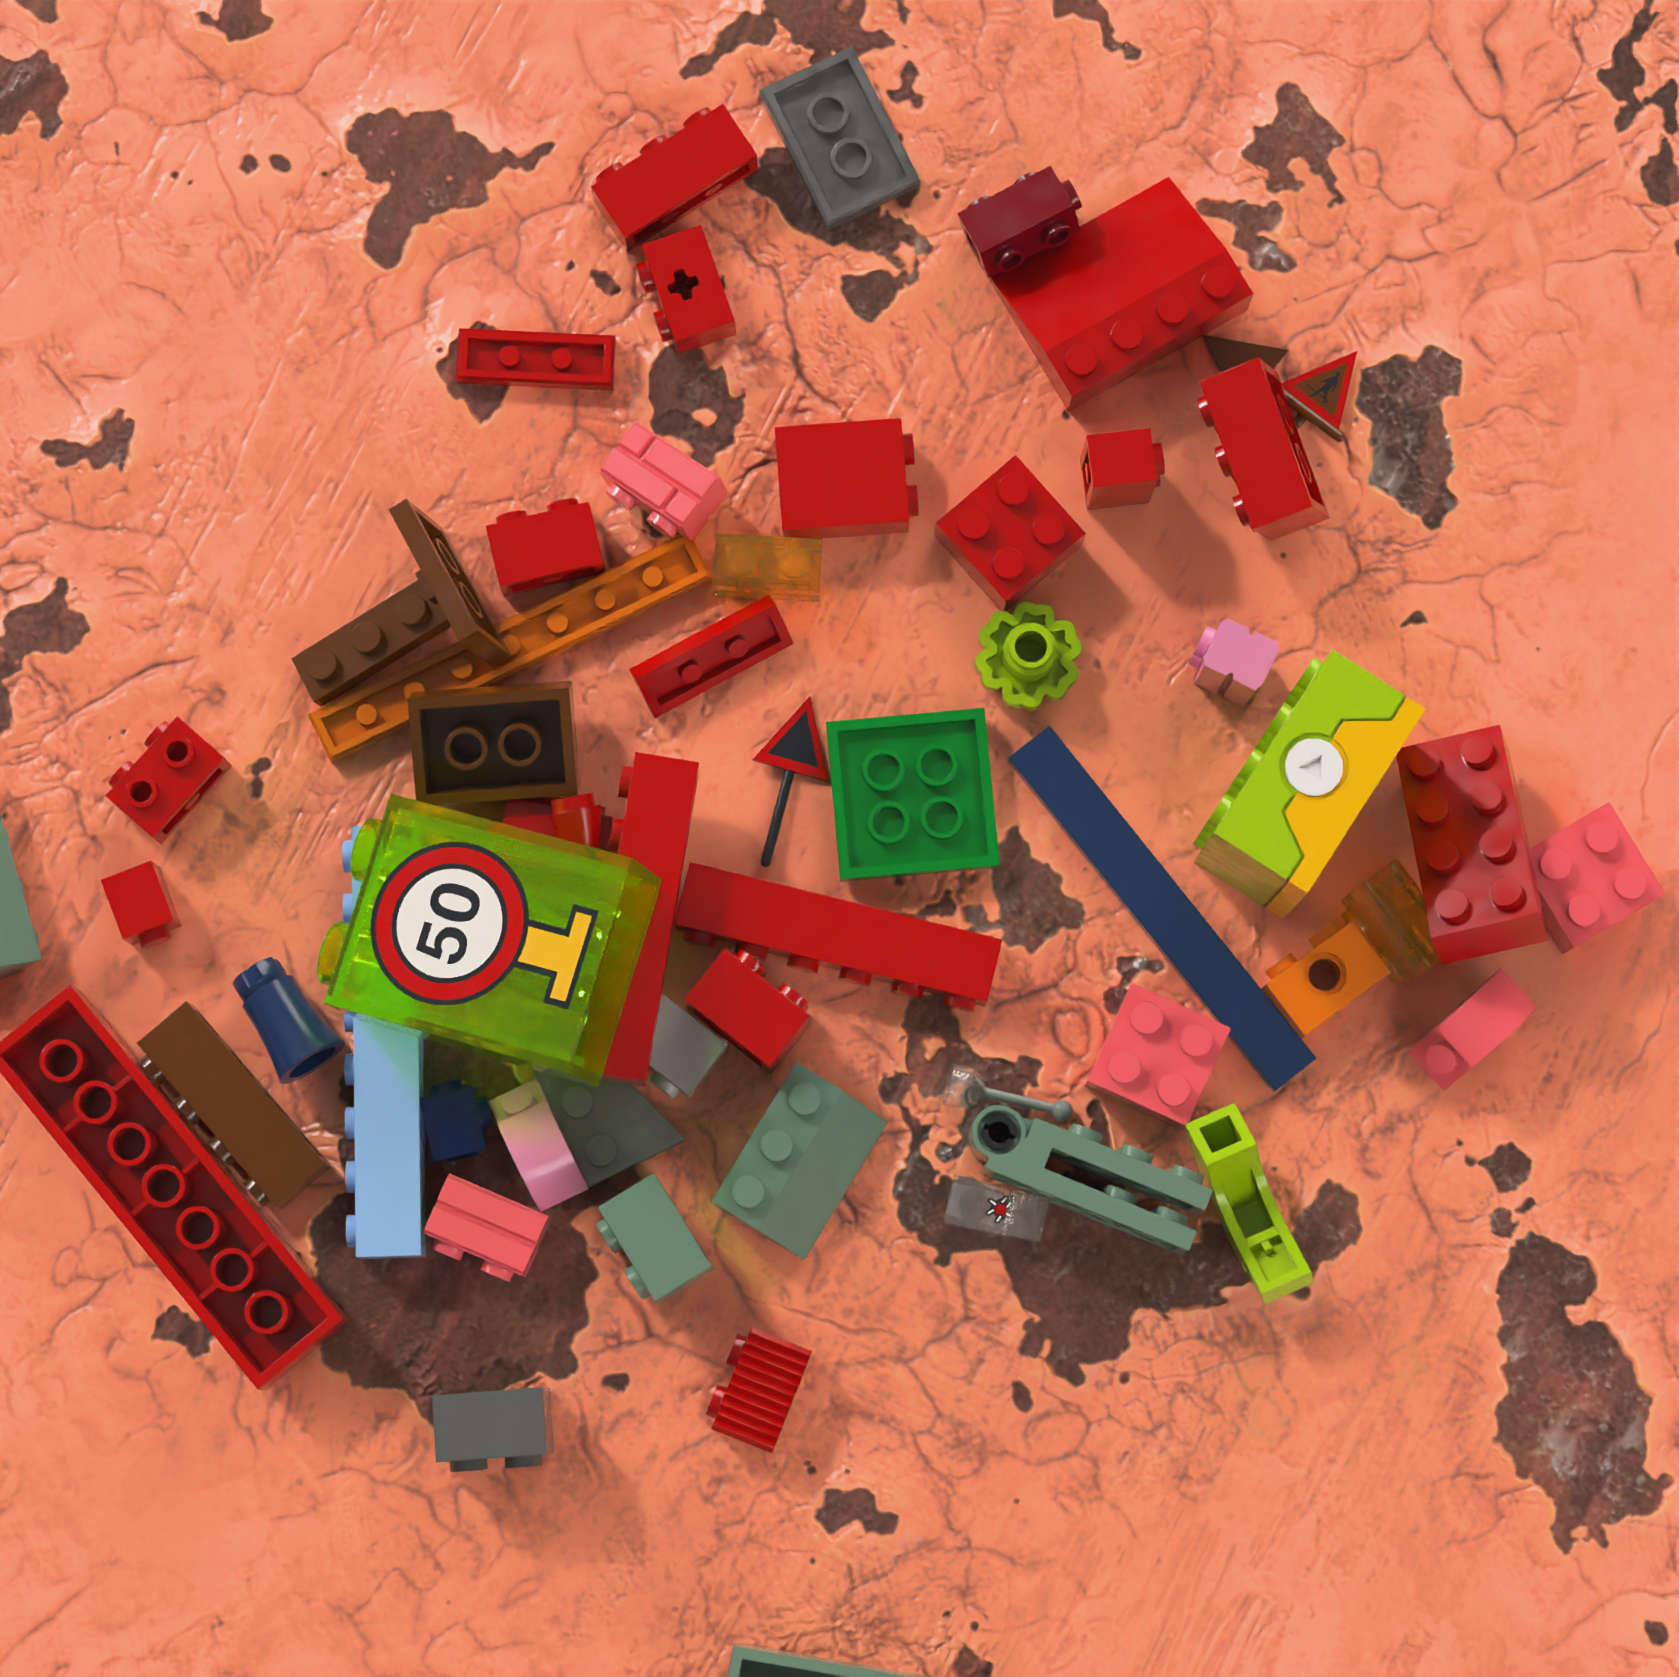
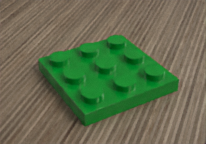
(912, 794)

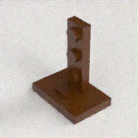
(407, 619)

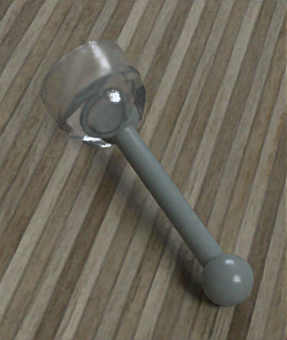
(966, 1088)

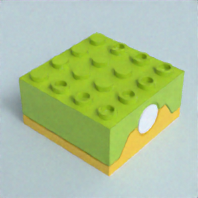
(1305, 782)

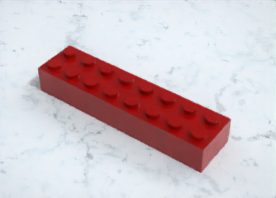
(168, 1188)

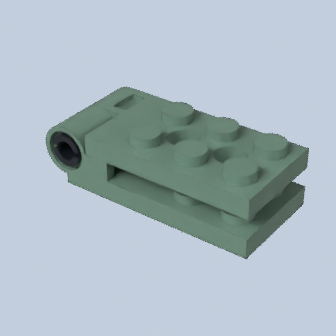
(1030, 1143)

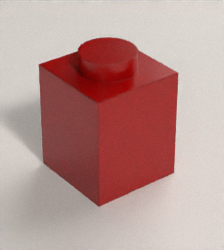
(141, 905)

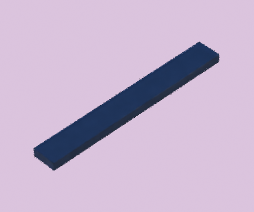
(1161, 908)

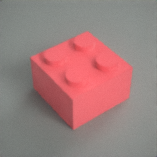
(1591, 877)
(1157, 1056)

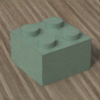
(654, 1239)

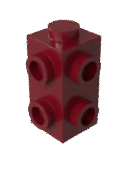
(1021, 220)

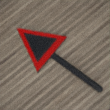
(794, 750)

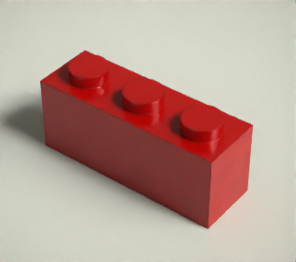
(674, 176)

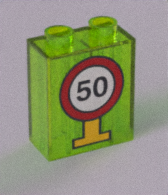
(489, 938)

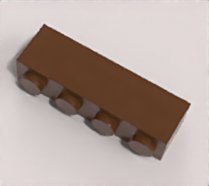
(232, 1105)

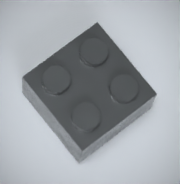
(493, 1425)

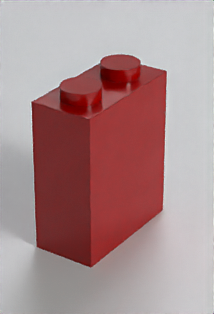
(845, 479)

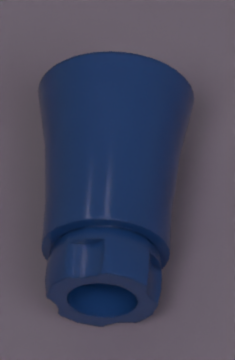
(286, 1021)

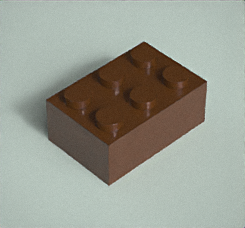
(494, 743)

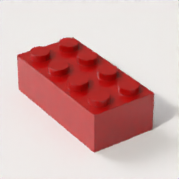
(1471, 845)

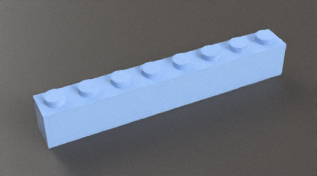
(386, 1130)

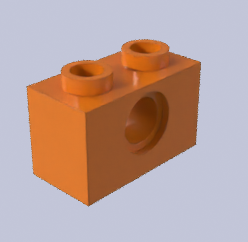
(1355, 971)

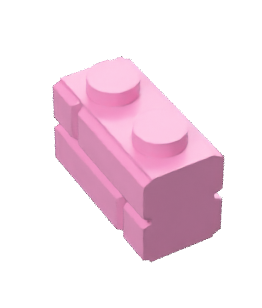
(1233, 661)

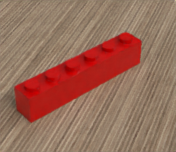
(656, 835)
(837, 935)

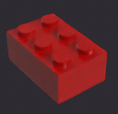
(1261, 450)

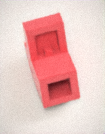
(1473, 1030)

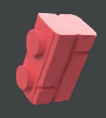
(663, 483)
(487, 1227)

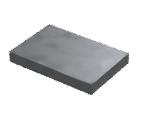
(839, 138)

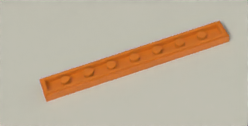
(529, 636)

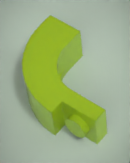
(1245, 1203)

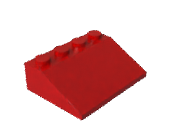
(1123, 293)

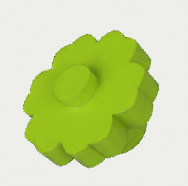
(1028, 656)

